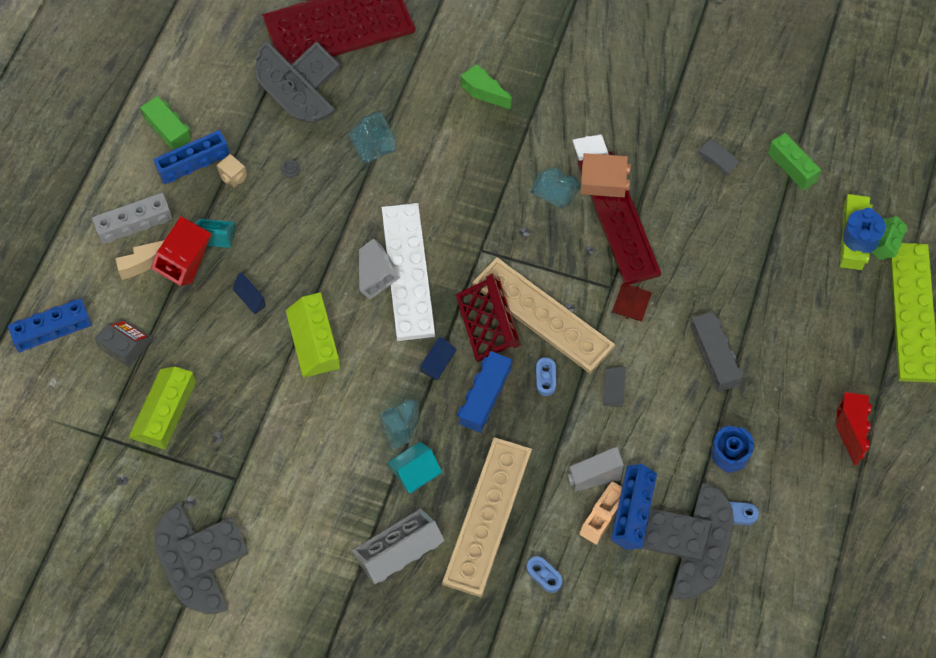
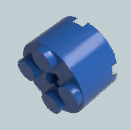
(864, 230)
(723, 448)

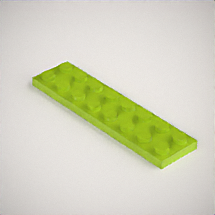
(914, 313)

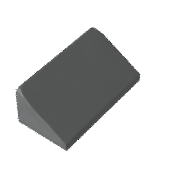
(614, 387)

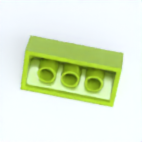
(312, 336)
(163, 407)

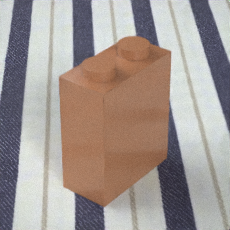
(605, 175)

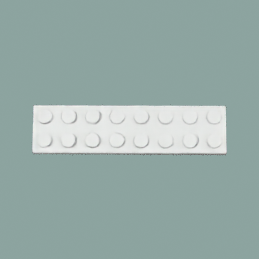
(407, 254)

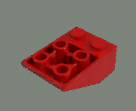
(181, 252)
(854, 424)

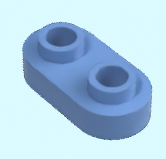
(546, 377)
(740, 516)
(544, 575)

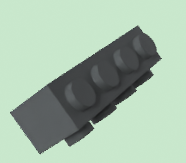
(716, 352)

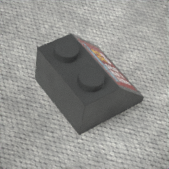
(122, 341)

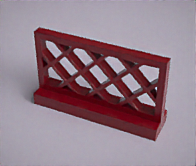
(500, 308)

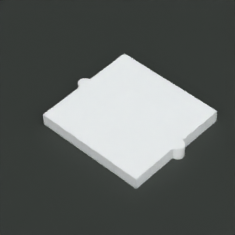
(590, 145)

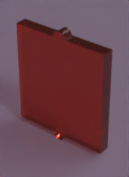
(632, 302)

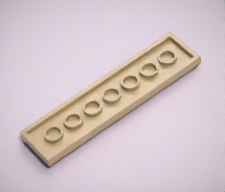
(549, 318)
(487, 517)

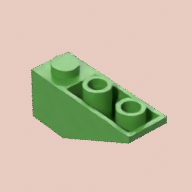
(483, 87)

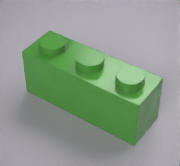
(166, 123)
(794, 161)

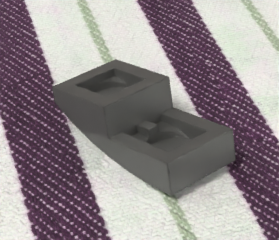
(719, 156)

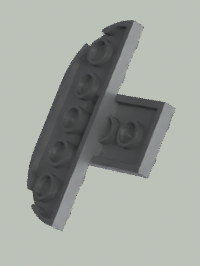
(296, 84)
(698, 540)
(192, 558)

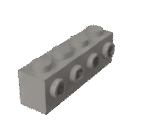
(132, 218)

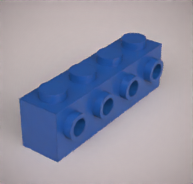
(191, 157)
(49, 325)
(485, 391)
(634, 507)

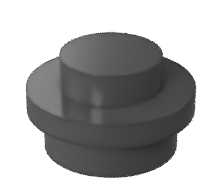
(290, 169)

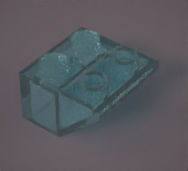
(372, 137)
(555, 187)
(400, 423)

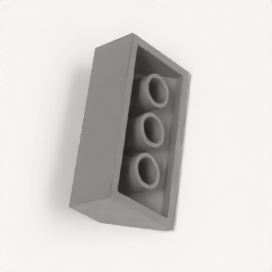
(398, 546)

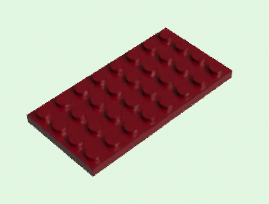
(336, 25)

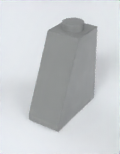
(375, 269)
(596, 470)

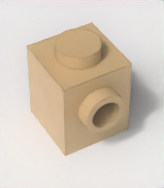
(232, 171)

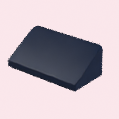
(249, 294)
(438, 358)

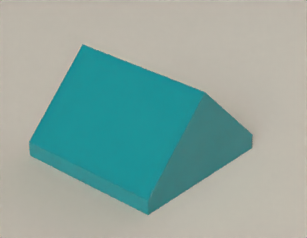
(221, 231)
(415, 467)

